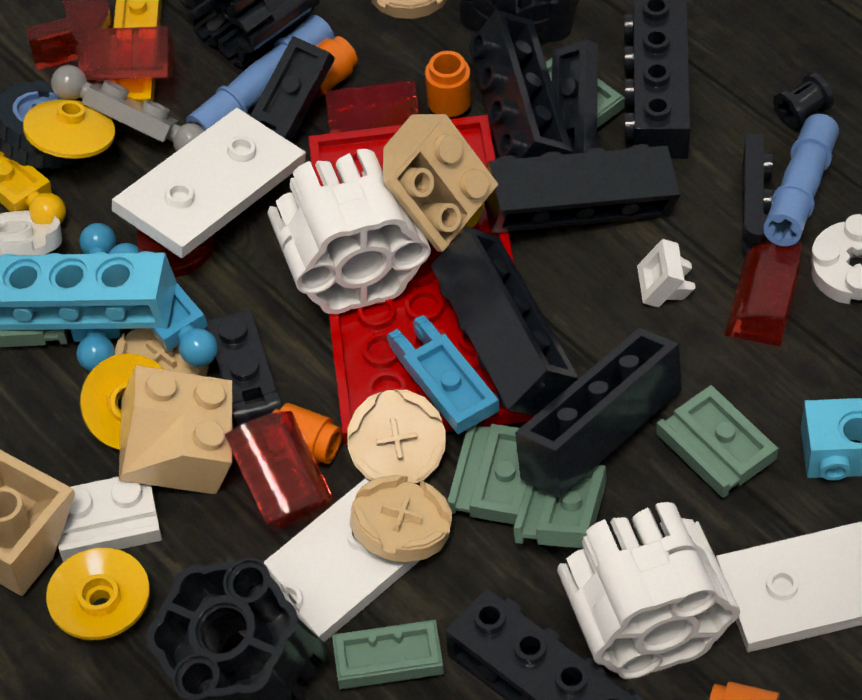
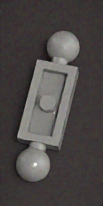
(112, 100)

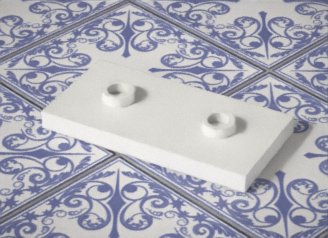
(208, 182)
(331, 571)
(797, 586)

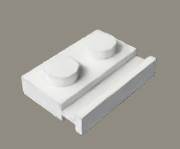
(110, 516)

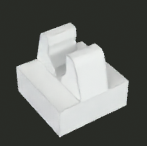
(663, 274)

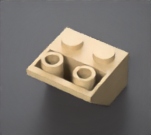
(435, 176)

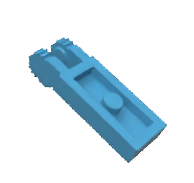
(444, 376)

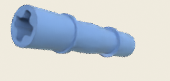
(250, 84)
(795, 197)

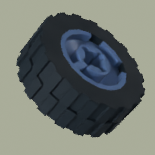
(14, 106)

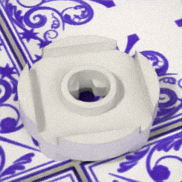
(25, 237)
(832, 257)

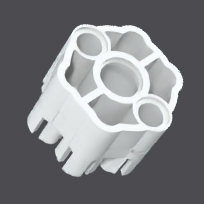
(347, 239)
(648, 601)

